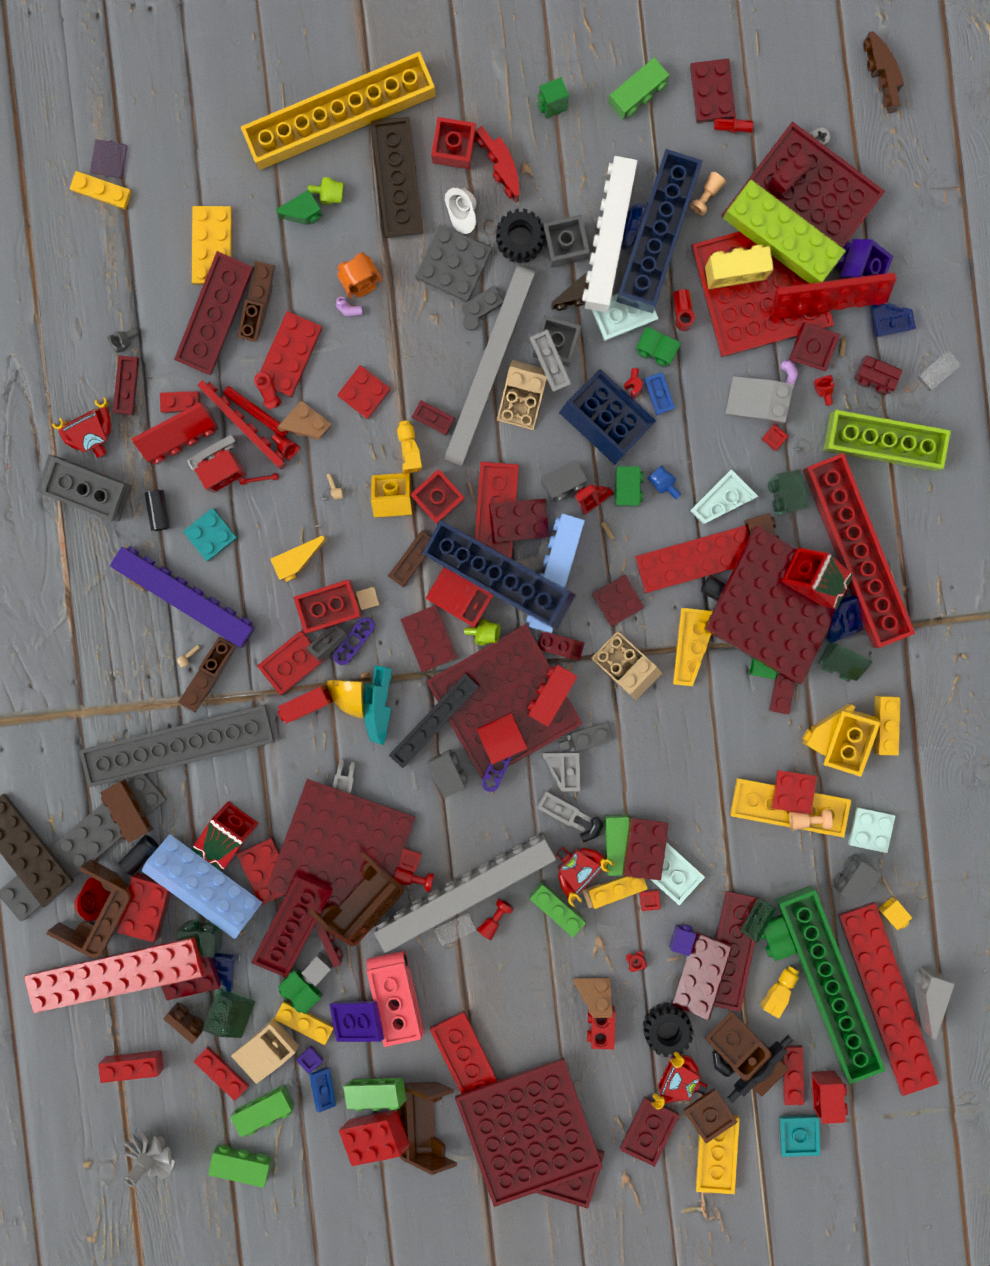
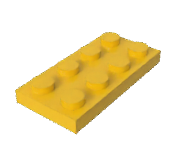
(209, 234)
(718, 1162)

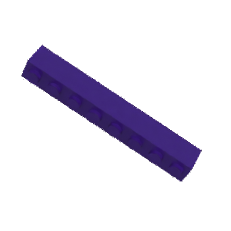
(183, 597)

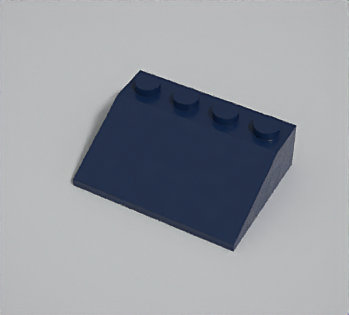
(607, 416)

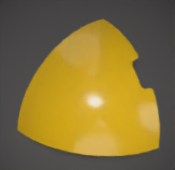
(347, 696)

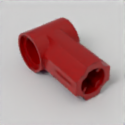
(683, 308)

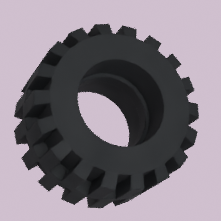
(517, 220)
(675, 1043)

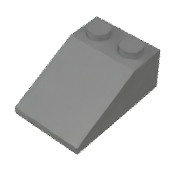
(759, 400)
(932, 997)

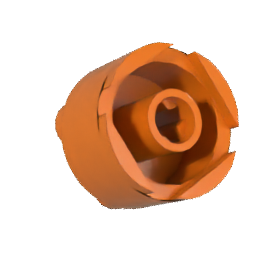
(358, 275)

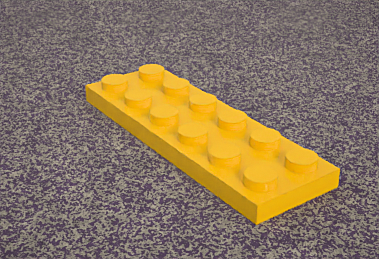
(754, 800)

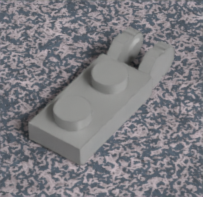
(344, 782)
(561, 810)

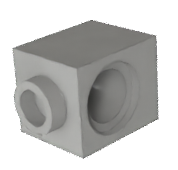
(316, 969)

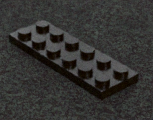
(397, 177)
(30, 855)

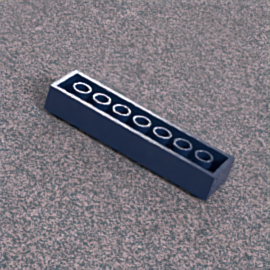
(659, 231)
(499, 574)

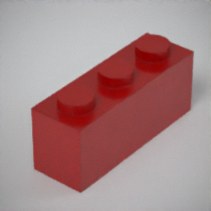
(551, 694)
(131, 1066)

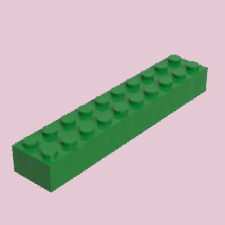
(830, 985)

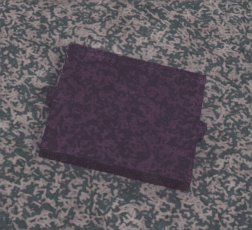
(108, 159)

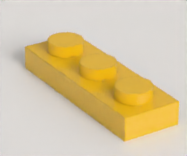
(100, 190)
(615, 890)
(304, 1023)

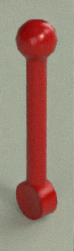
(243, 481)

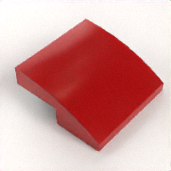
(501, 738)

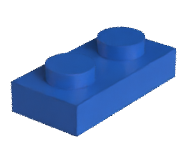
(659, 393)
(322, 1089)

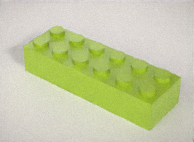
(787, 234)
(887, 440)

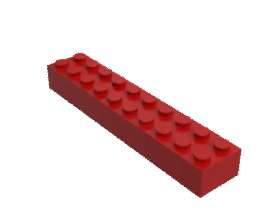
(858, 550)

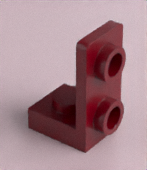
(561, 646)

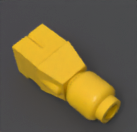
(409, 449)
(779, 993)

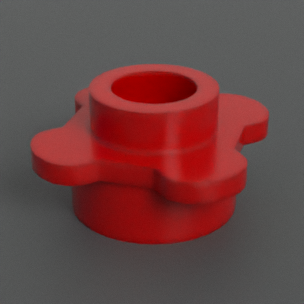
(636, 966)

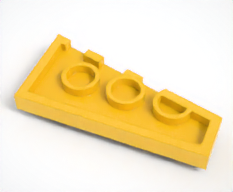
(691, 645)

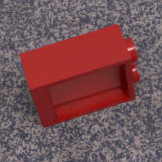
(304, 704)

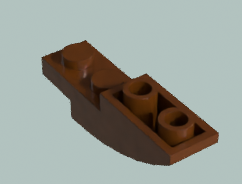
(883, 64)
(257, 301)
(207, 675)

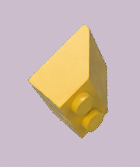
(391, 495)

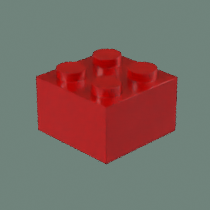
(453, 143)
(219, 471)
(437, 496)
(829, 1097)

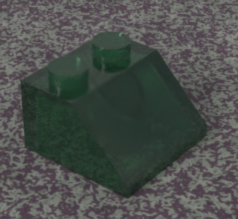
(844, 662)
(228, 1015)

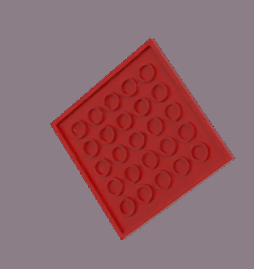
(743, 311)

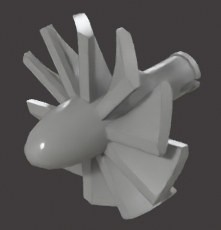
(150, 1158)

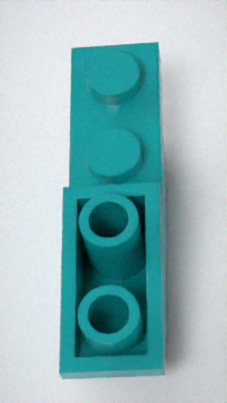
(375, 712)

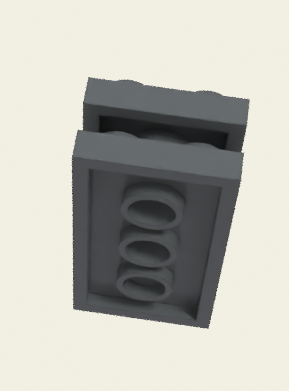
(68, 484)

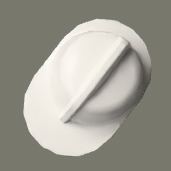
(461, 209)

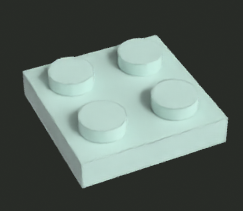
(871, 829)

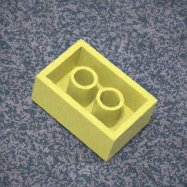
(738, 267)

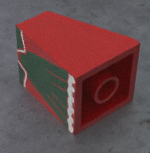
(818, 577)
(224, 836)

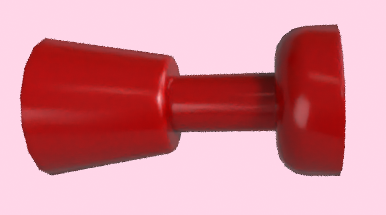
(406, 877)
(490, 925)

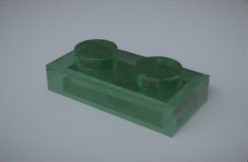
(758, 919)

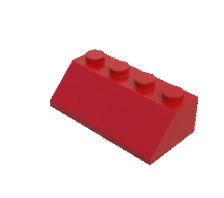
(176, 433)

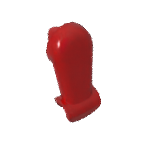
(265, 385)

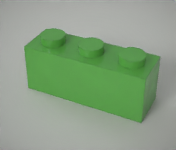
(639, 89)
(616, 838)
(557, 908)
(375, 1093)
(262, 1111)
(240, 1165)

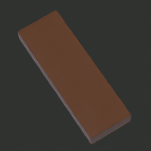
(410, 560)

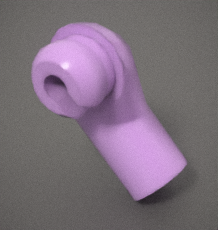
(346, 309)
(792, 372)

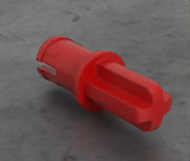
(734, 125)

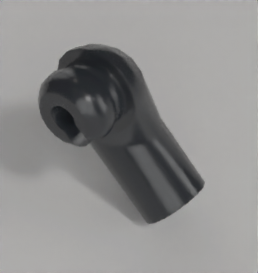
(594, 831)
(723, 1068)

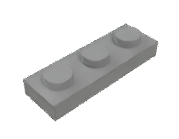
(550, 361)

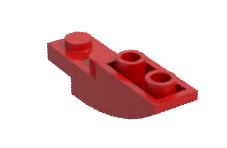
(504, 169)

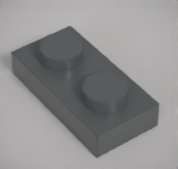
(327, 642)

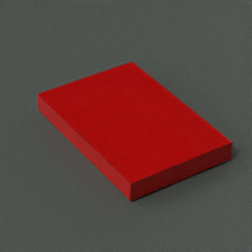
(289, 663)

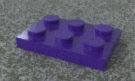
(357, 1021)

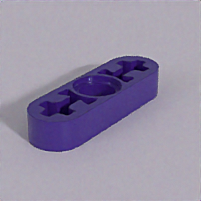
(349, 655)
(497, 780)

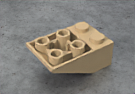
(522, 395)
(626, 665)
(265, 1051)

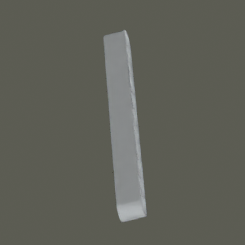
(490, 365)

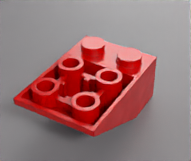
(459, 597)

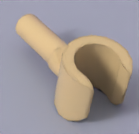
(335, 492)
(183, 660)

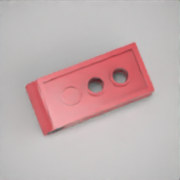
(392, 979)

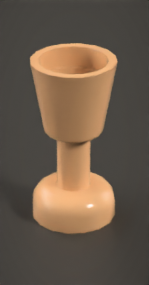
(712, 186)
(803, 820)

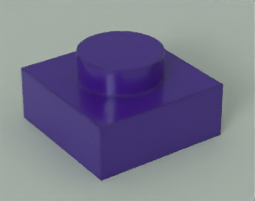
(309, 1059)

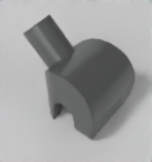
(120, 340)

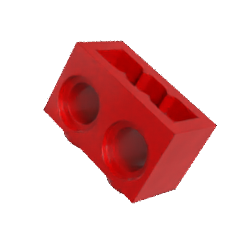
(606, 1027)

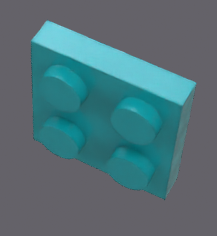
(210, 534)
(799, 1135)

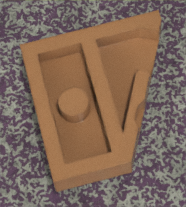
(305, 422)
(596, 995)

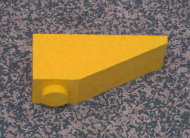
(294, 560)
(821, 733)

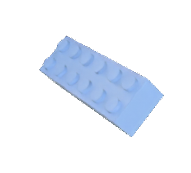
(560, 558)
(201, 886)

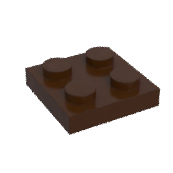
(184, 1022)
(710, 1115)

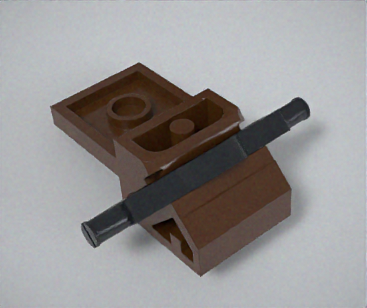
(748, 1056)

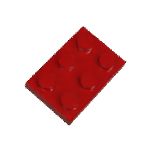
(258, 866)

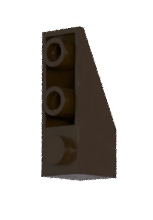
(571, 295)

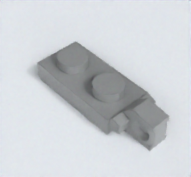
(208, 453)

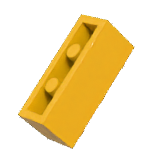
(887, 738)

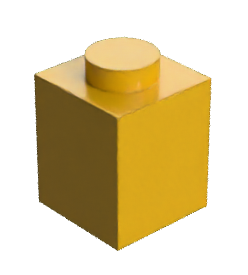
(895, 913)

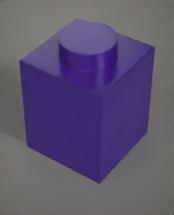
(682, 939)

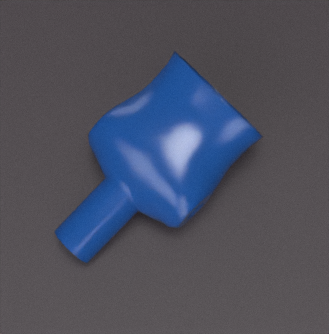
(664, 481)

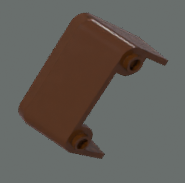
(364, 905)
(90, 937)
(419, 1125)

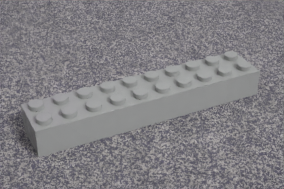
(464, 892)

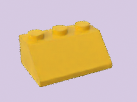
(852, 742)

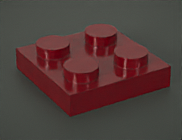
(814, 346)
(618, 600)

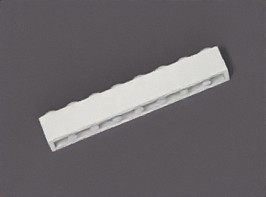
(610, 235)

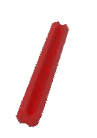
(254, 410)

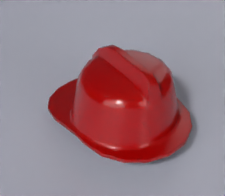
(91, 899)

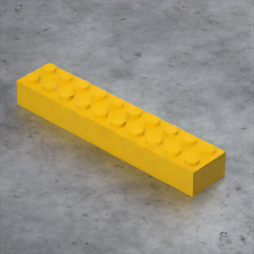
(339, 111)

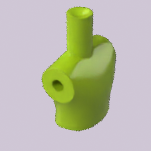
(329, 191)
(485, 633)

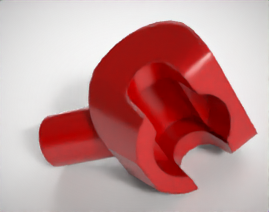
(635, 383)
(825, 387)
(286, 446)

